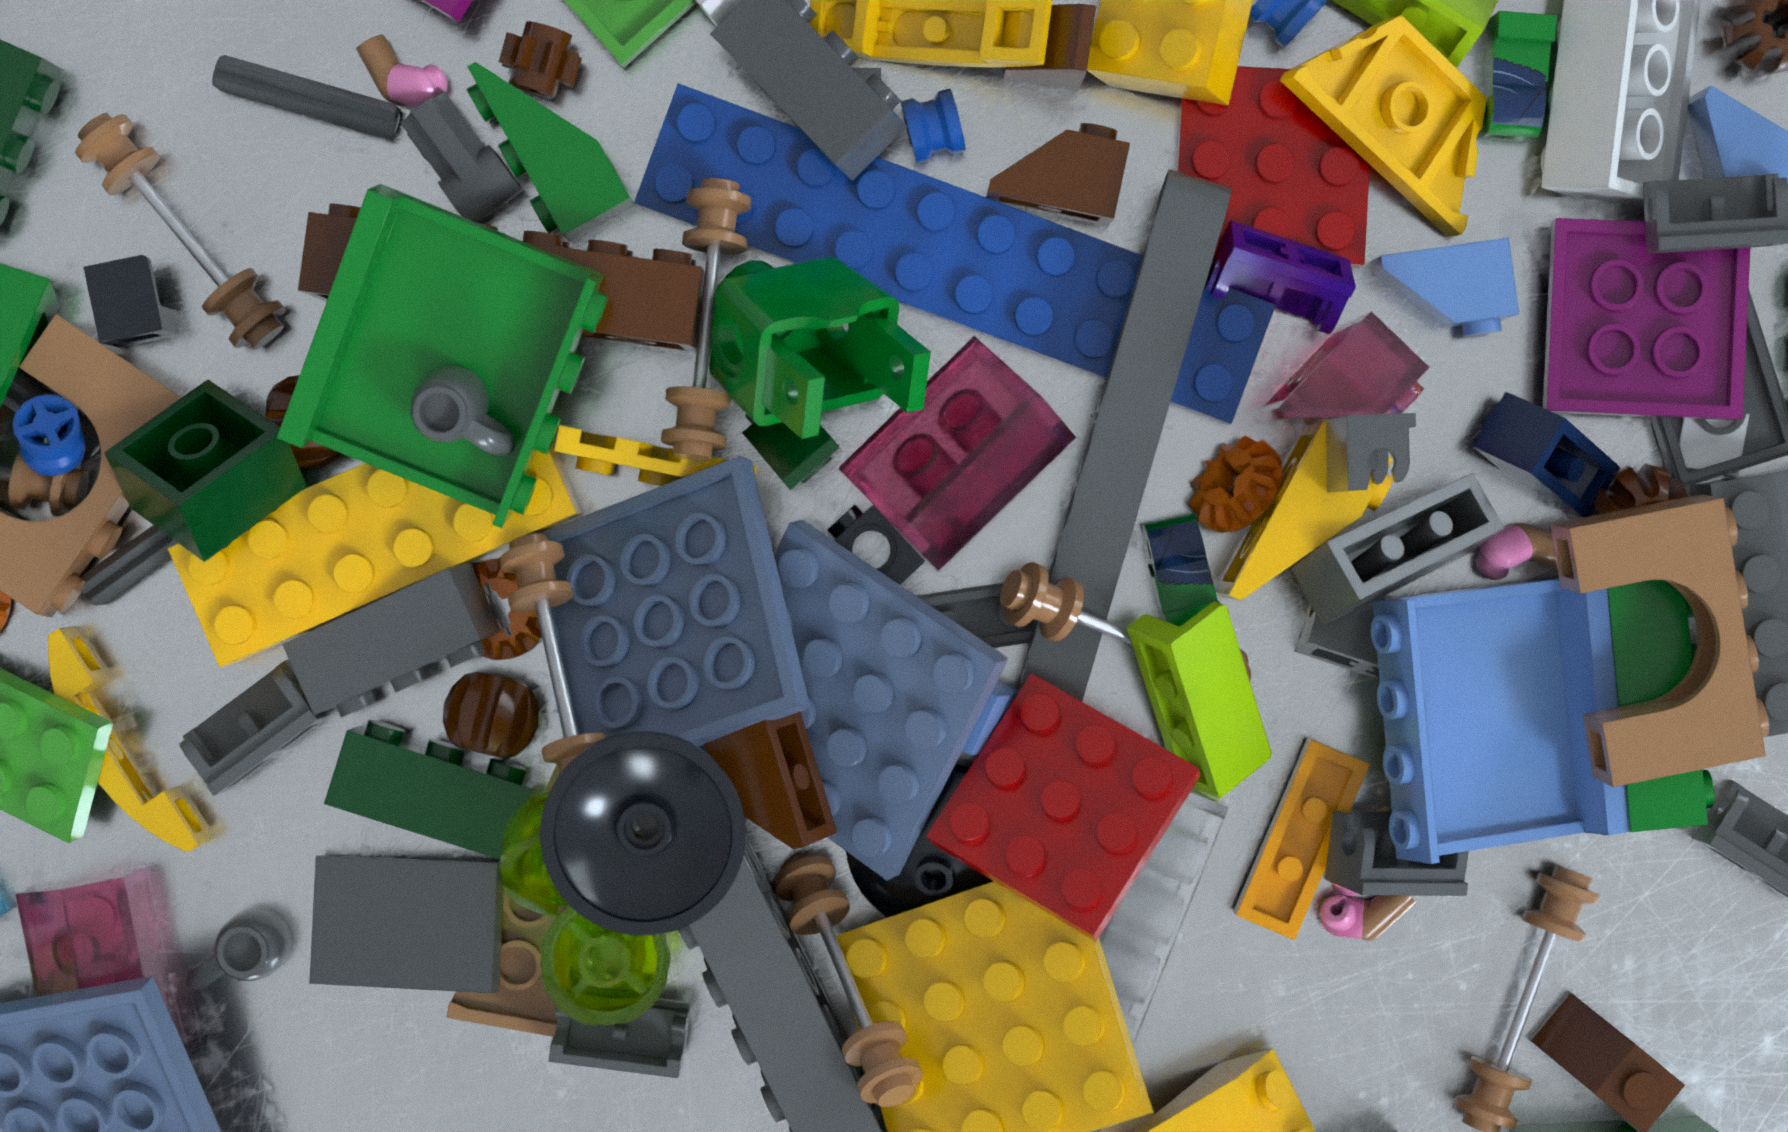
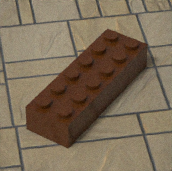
(647, 298)

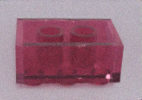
(1353, 372)
(959, 457)
(91, 934)

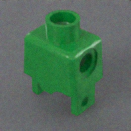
(785, 347)

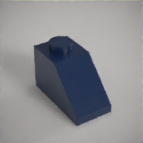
(1545, 454)

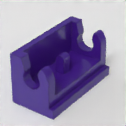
(1282, 273)

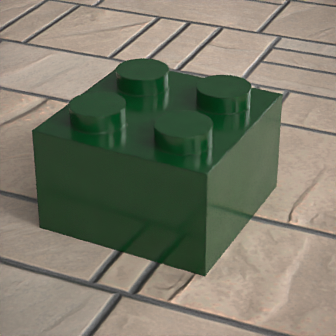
(206, 469)

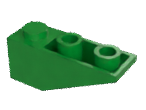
(564, 163)

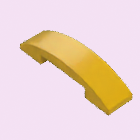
(940, 30)
(169, 814)

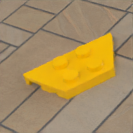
(1400, 113)

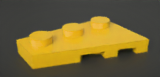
(601, 453)

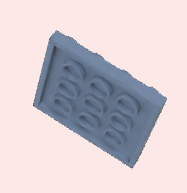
(676, 612)
(885, 690)
(98, 1064)

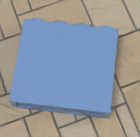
(1488, 716)

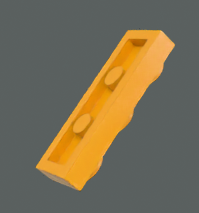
(1299, 839)

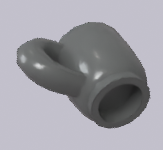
(454, 406)
(246, 949)

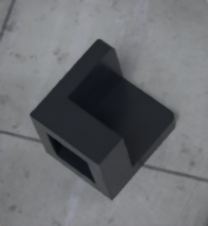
(127, 302)

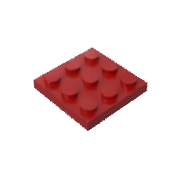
(1281, 162)
(1063, 806)

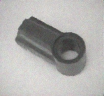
(469, 172)

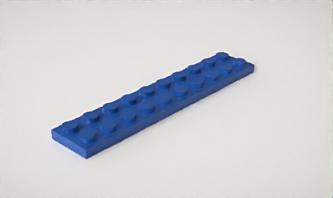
(940, 248)

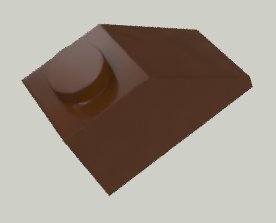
(1065, 51)
(1068, 175)
(777, 779)
(1606, 1062)

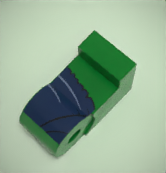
(1516, 72)
(1178, 567)

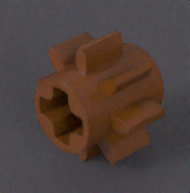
(540, 59)

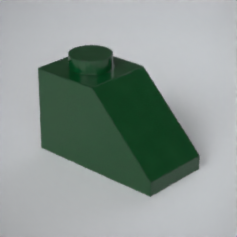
(790, 456)

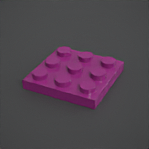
(1642, 327)

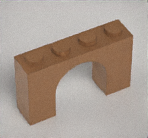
(47, 557)
(1714, 708)

